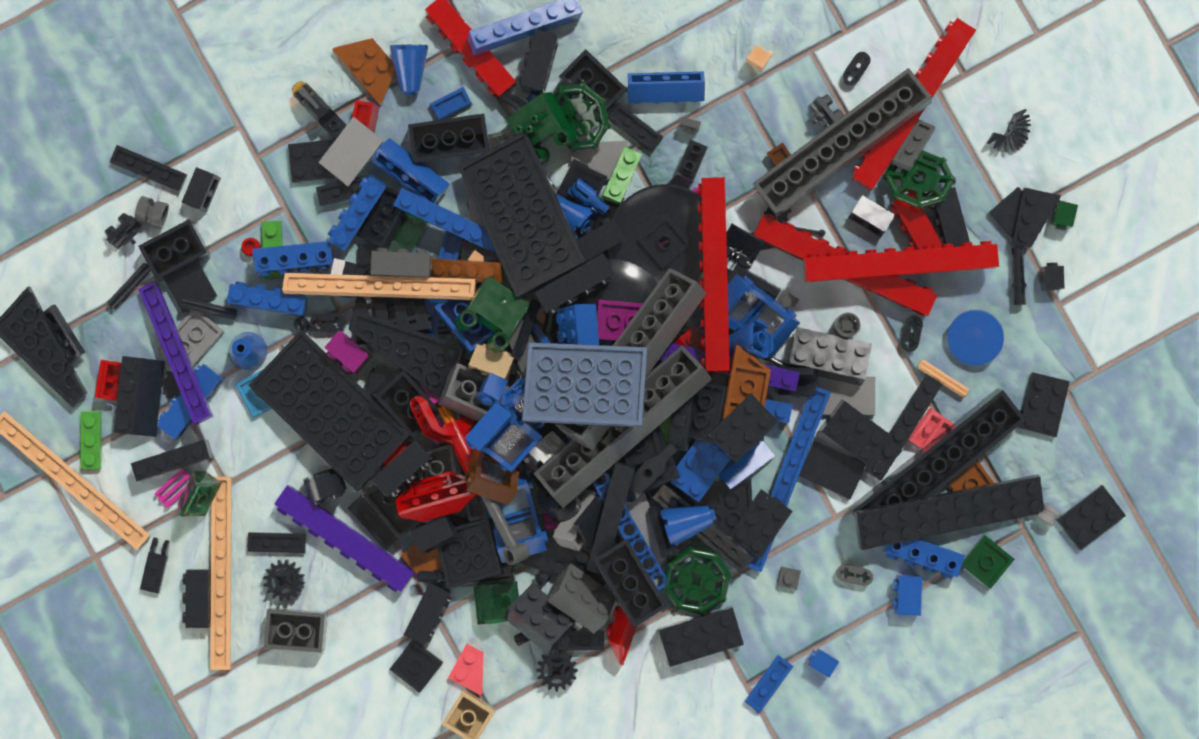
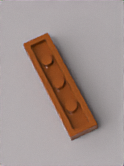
(466, 269)

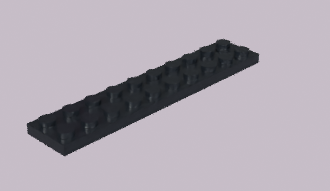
(949, 512)

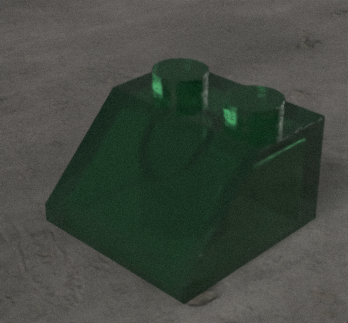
(411, 232)
(198, 494)
(494, 600)

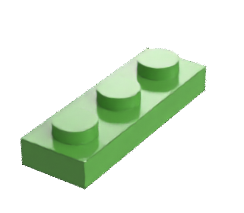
(622, 175)
(272, 237)
(91, 440)

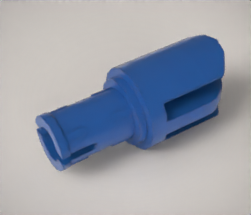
(587, 196)

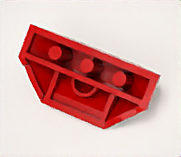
(434, 497)
(620, 635)

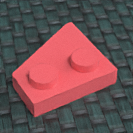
(929, 428)
(469, 669)

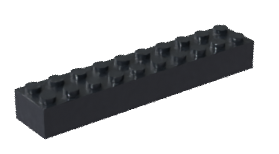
(947, 453)

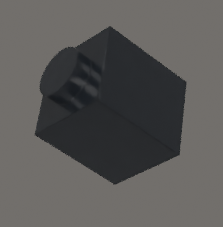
(1052, 277)

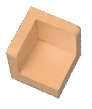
(758, 58)

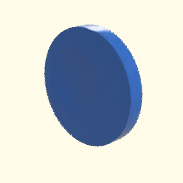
(975, 337)

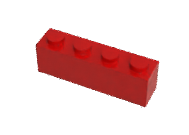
(915, 224)

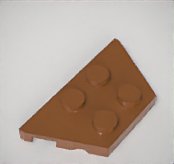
(369, 66)
(745, 377)

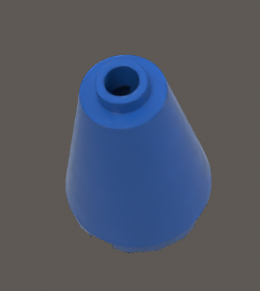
(409, 66)
(578, 215)
(753, 340)
(254, 350)
(686, 522)

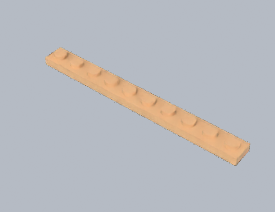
(379, 286)
(72, 481)
(221, 576)

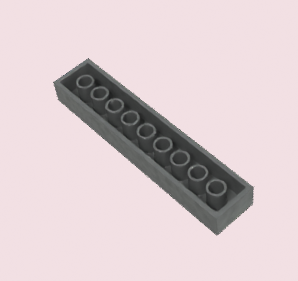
(842, 142)
(653, 328)
(665, 391)

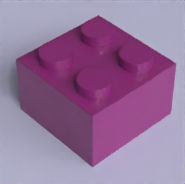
(348, 352)

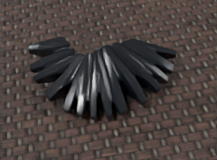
(1013, 135)

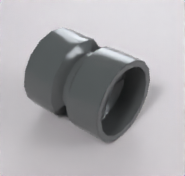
(153, 211)
(846, 325)

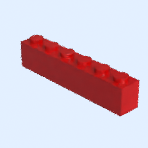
(456, 30)

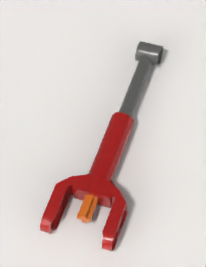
(454, 433)

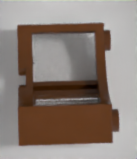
(490, 480)

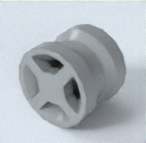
(1049, 514)

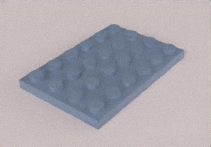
(585, 384)

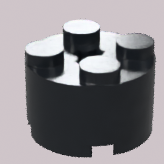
(324, 485)
(554, 509)

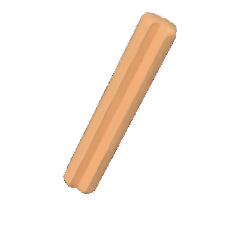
(943, 378)

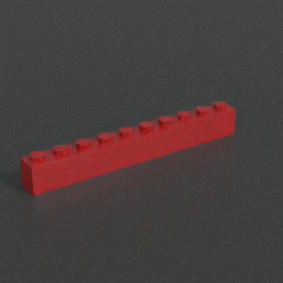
(931, 77)
(802, 243)
(900, 262)
(715, 275)

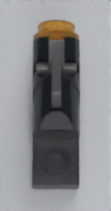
(318, 109)

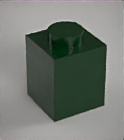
(1064, 215)

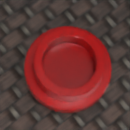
(248, 245)

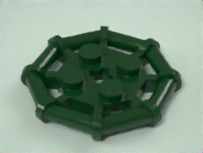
(588, 112)
(923, 187)
(699, 570)

